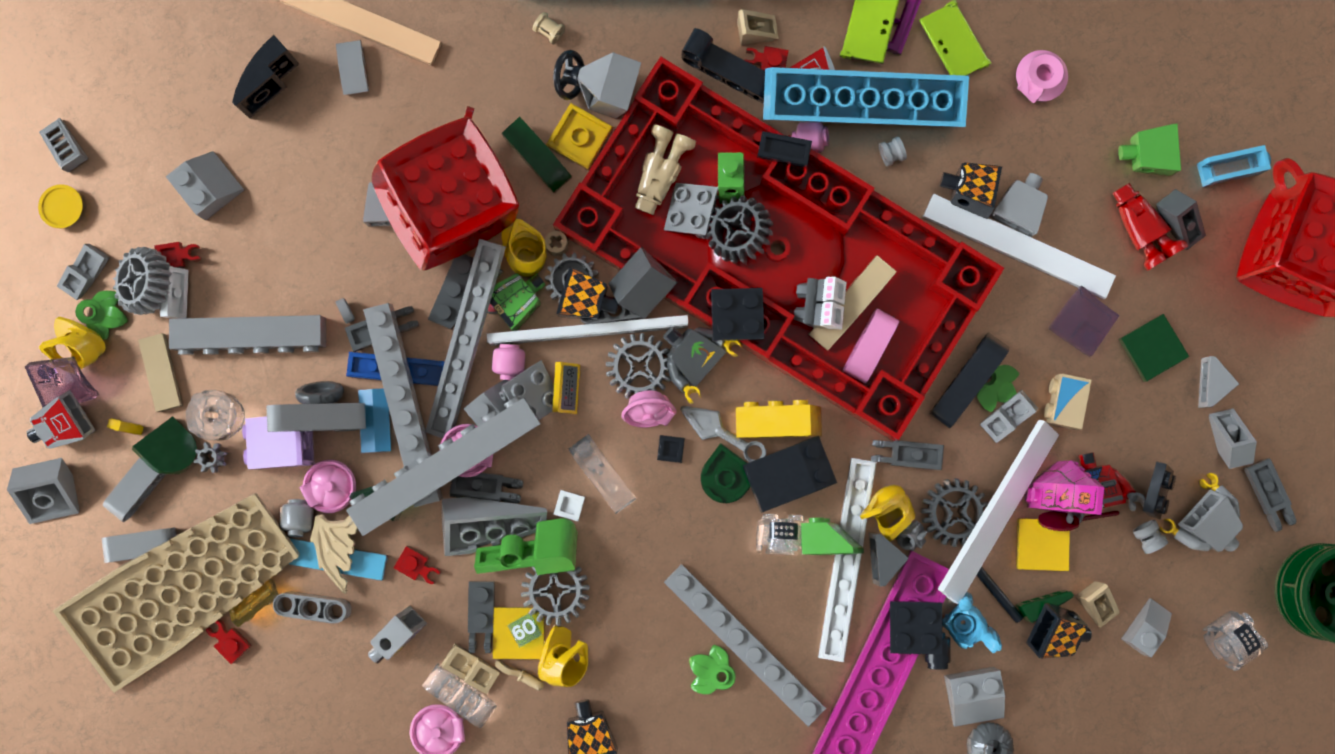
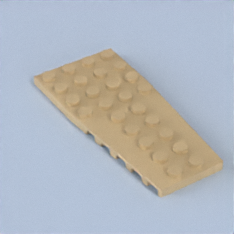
(175, 590)

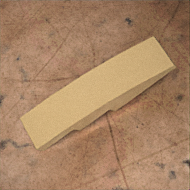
(857, 298)

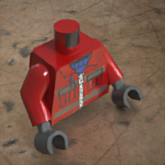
(1116, 486)

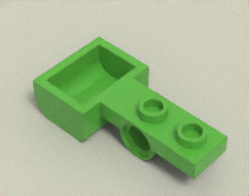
(549, 553)

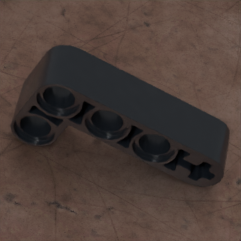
(723, 66)
(970, 380)

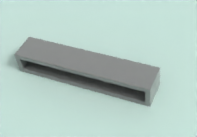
(247, 333)

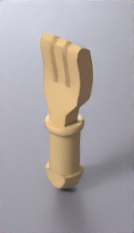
(522, 675)

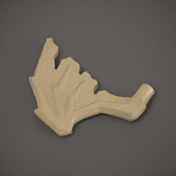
(334, 546)

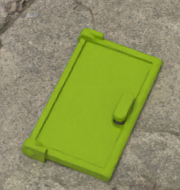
(867, 34)
(957, 39)

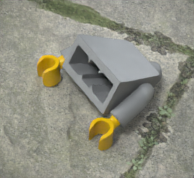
(1211, 522)

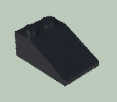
(789, 474)

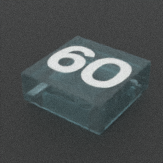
(524, 630)

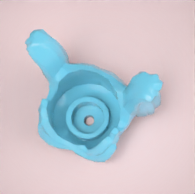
(975, 626)

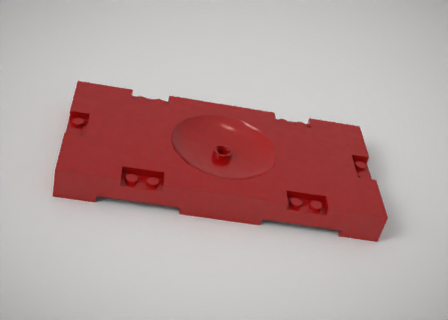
(827, 229)

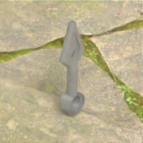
(709, 424)

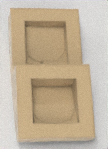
(470, 668)

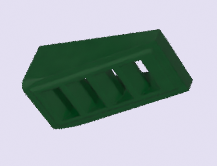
(1032, 608)

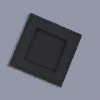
(670, 449)

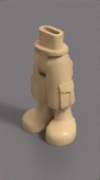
(660, 172)

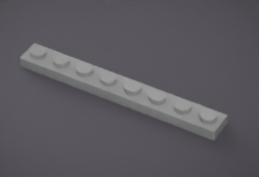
(465, 337)
(745, 645)

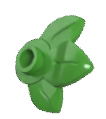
(104, 313)
(998, 388)
(708, 669)

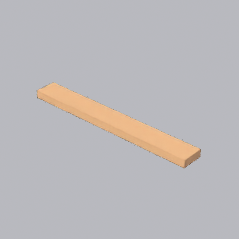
(371, 27)

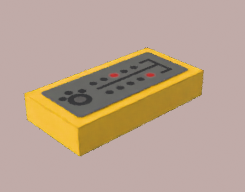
(566, 388)

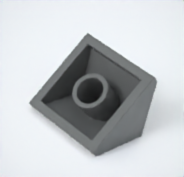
(641, 284)
(885, 559)

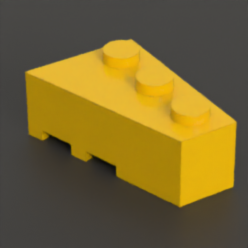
(778, 420)

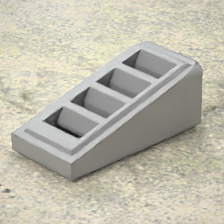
(73, 160)

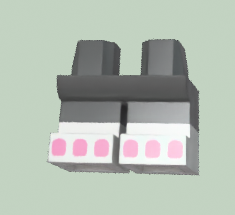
(822, 303)

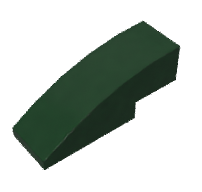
(536, 154)

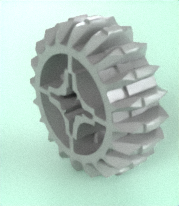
(142, 280)
(622, 352)
(578, 588)

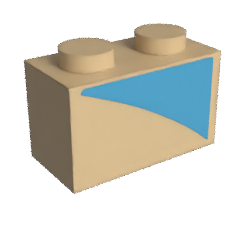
(1067, 401)

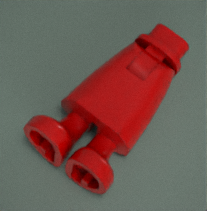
(1146, 226)

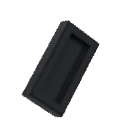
(784, 149)

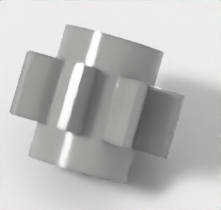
(204, 460)
(912, 536)

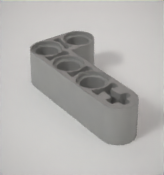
(316, 417)

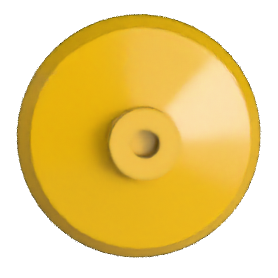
(60, 206)

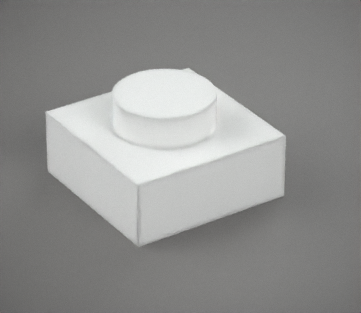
(569, 505)

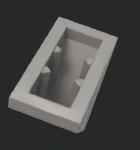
(1214, 382)

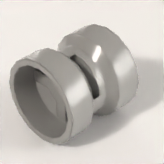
(1150, 536)

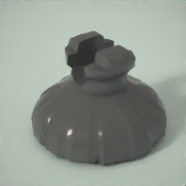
(319, 392)
(990, 736)

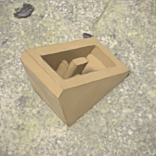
(756, 27)
(1098, 603)

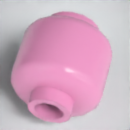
(814, 132)
(508, 361)

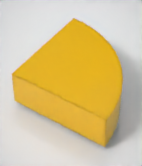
(127, 427)

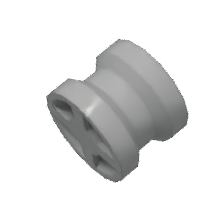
(892, 151)

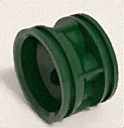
(1294, 595)

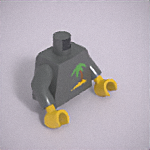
(693, 357)

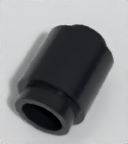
(940, 662)

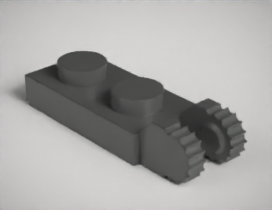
(359, 334)
(911, 454)
(486, 487)
(1270, 493)
(480, 613)

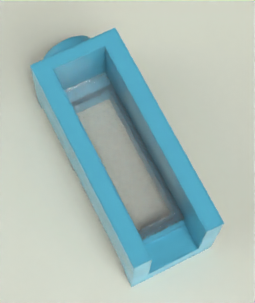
(1234, 165)

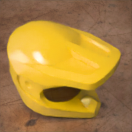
(524, 248)
(81, 342)
(886, 507)
(557, 659)

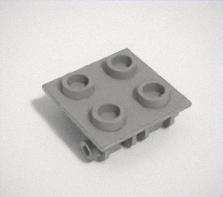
(691, 209)
(534, 386)

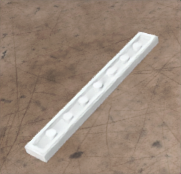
(1019, 246)
(587, 330)
(998, 512)
(846, 566)

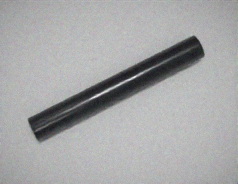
(999, 595)

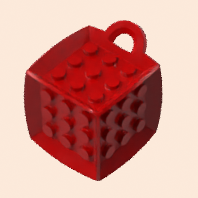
(445, 192)
(1294, 242)

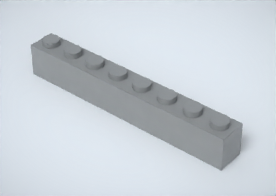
(399, 388)
(443, 466)

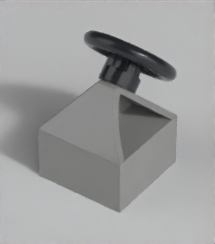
(604, 83)

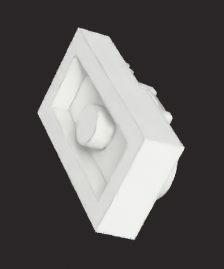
(176, 300)

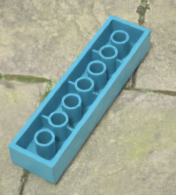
(865, 97)

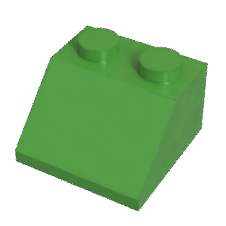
(827, 538)

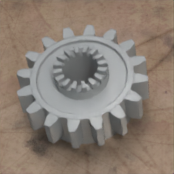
(560, 271)

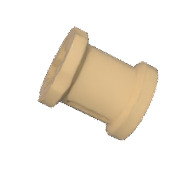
(548, 27)
(557, 235)

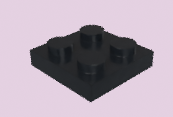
(737, 314)
(1161, 483)
(916, 627)

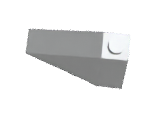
(478, 522)

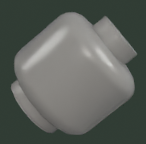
(296, 517)

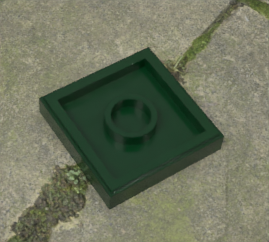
(1153, 348)

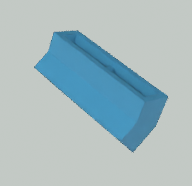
(377, 432)

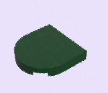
(167, 448)
(724, 476)

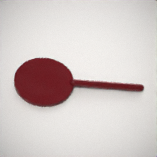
(1057, 520)

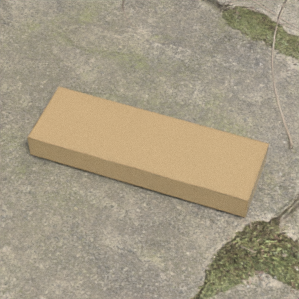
(160, 372)

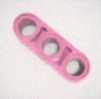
(870, 346)

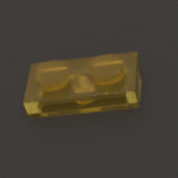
(253, 603)

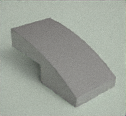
(352, 67)
(84, 271)
(1009, 416)

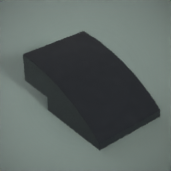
(263, 77)

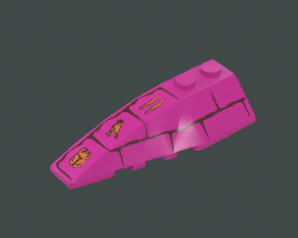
(1065, 489)

